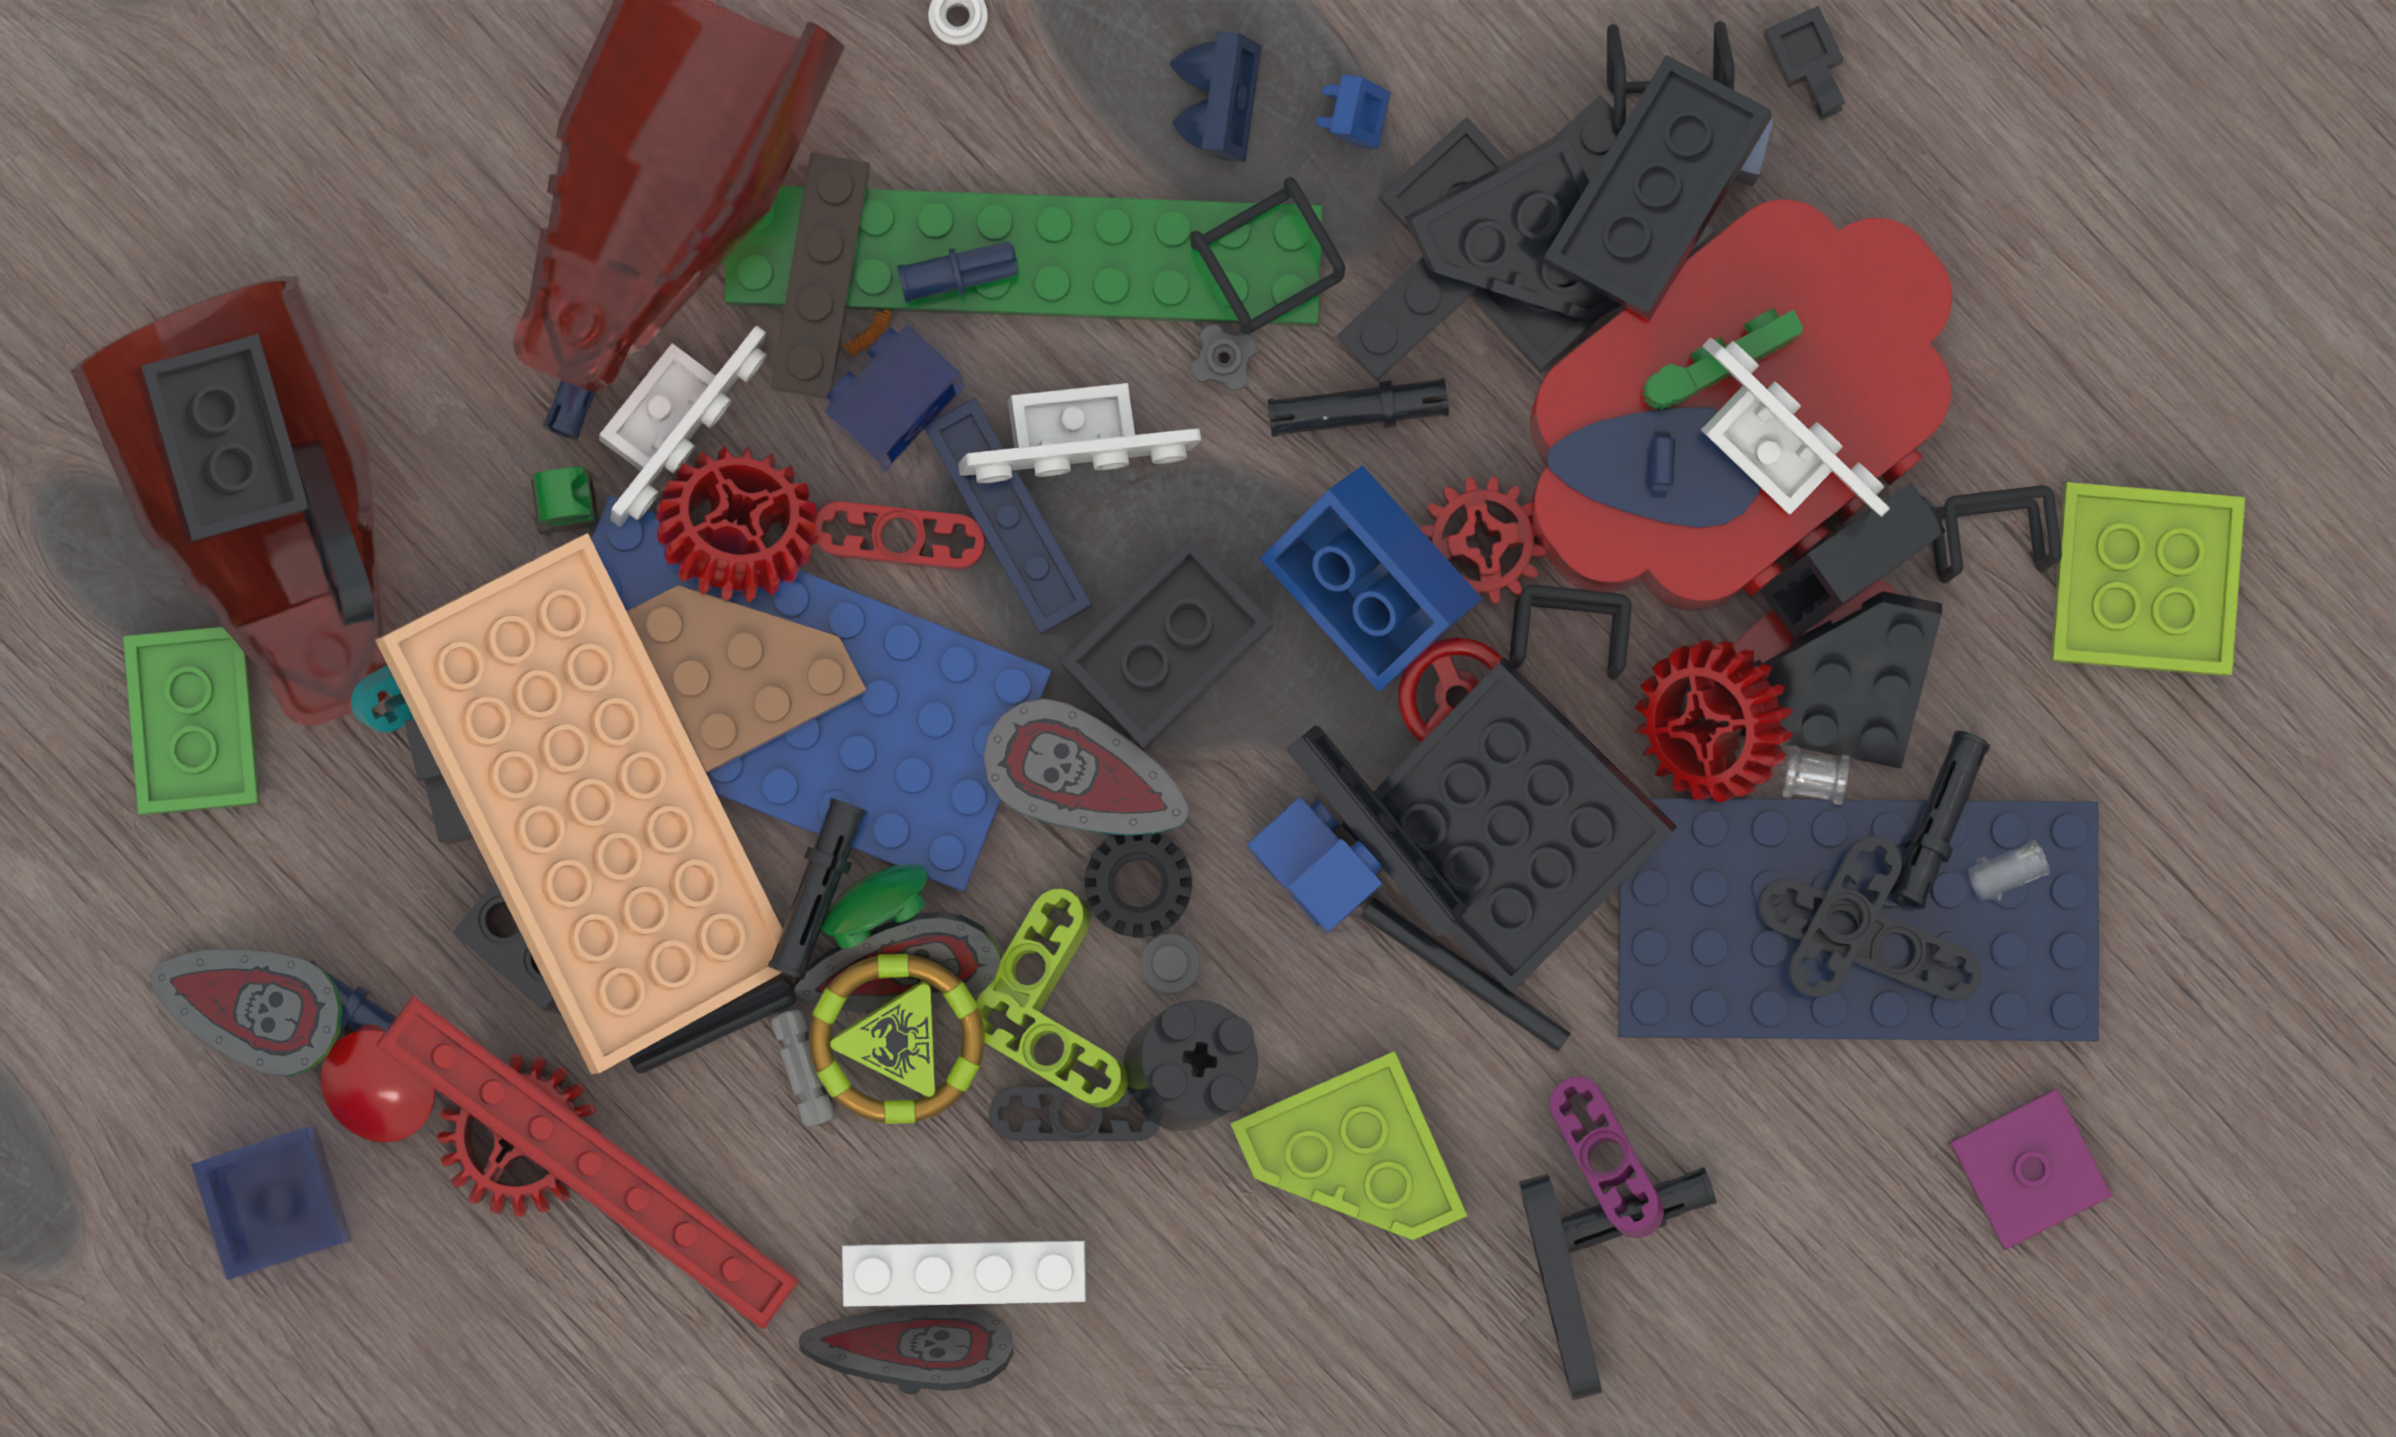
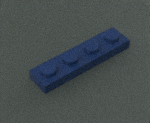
(1010, 522)

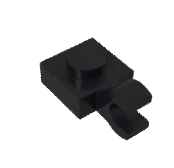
(1805, 53)

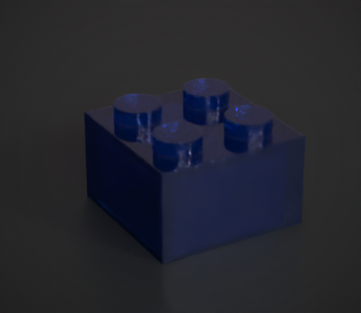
(893, 396)
(271, 1202)

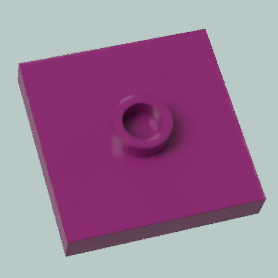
(2030, 1169)

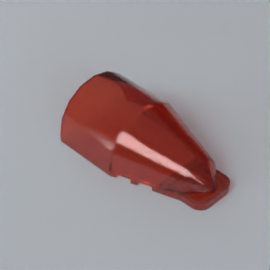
(662, 174)
(265, 576)

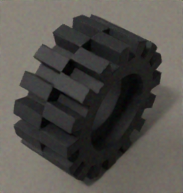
(1132, 920)

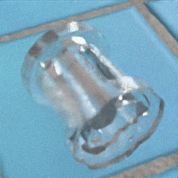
(1816, 776)

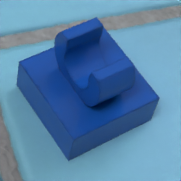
(1357, 112)

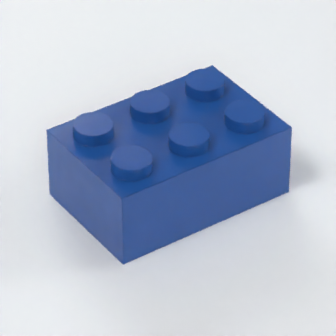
(1370, 578)

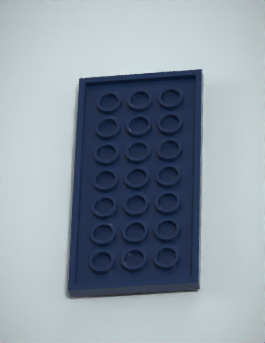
(1710, 968)

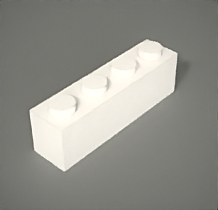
(964, 1273)

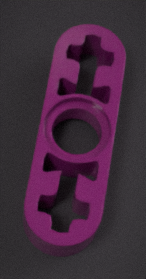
(1640, 1186)

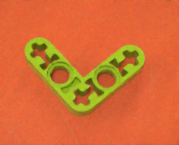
(1028, 1001)

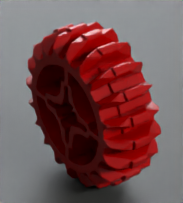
(734, 553)
(1723, 690)
(488, 1178)

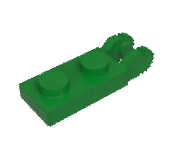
(1676, 384)

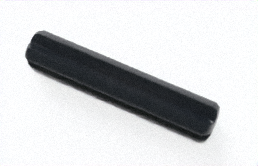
(732, 1016)

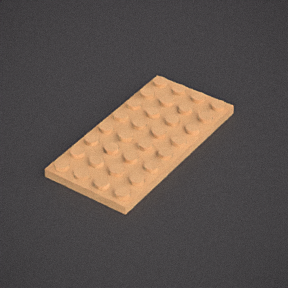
(586, 801)

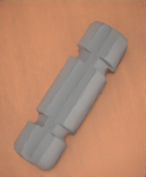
(791, 1030)

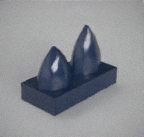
(1230, 75)

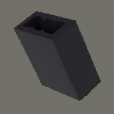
(1852, 560)

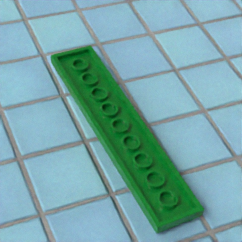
(1070, 251)

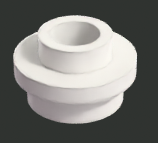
(957, 35)

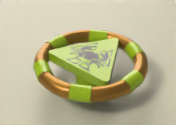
(896, 1039)

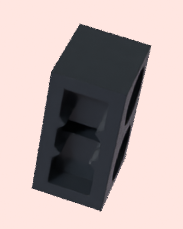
(507, 955)

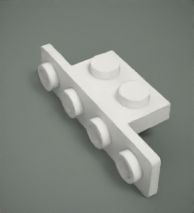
(666, 412)
(1075, 428)
(1773, 445)

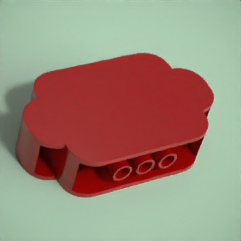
(1859, 369)

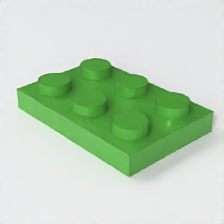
(191, 721)

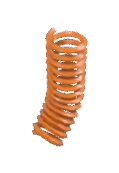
(873, 332)

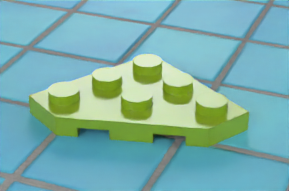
(1356, 1150)

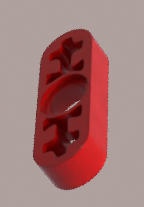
(941, 554)

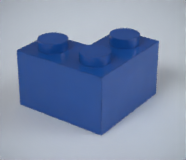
(1315, 865)

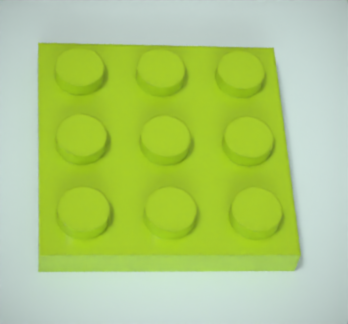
(2147, 579)

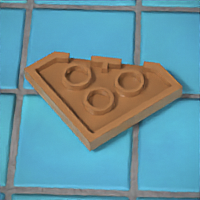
(740, 671)

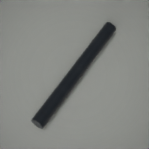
(1466, 974)

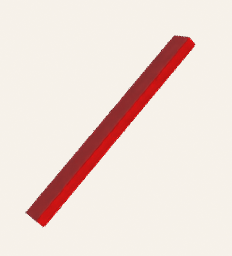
(587, 1162)

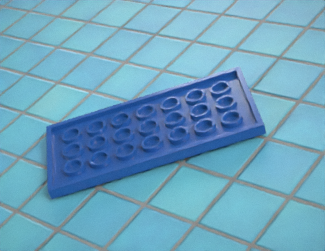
(898, 751)

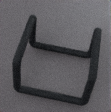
(1616, 69)
(1201, 243)
(1997, 502)
(1575, 600)

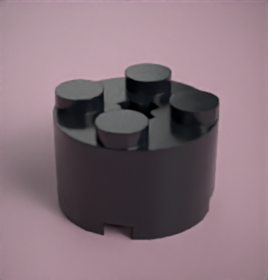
(1218, 1046)

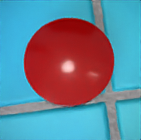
(372, 1090)

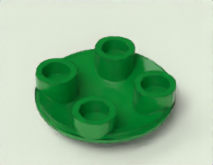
(874, 900)

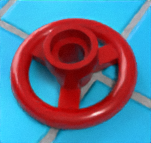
(1448, 675)

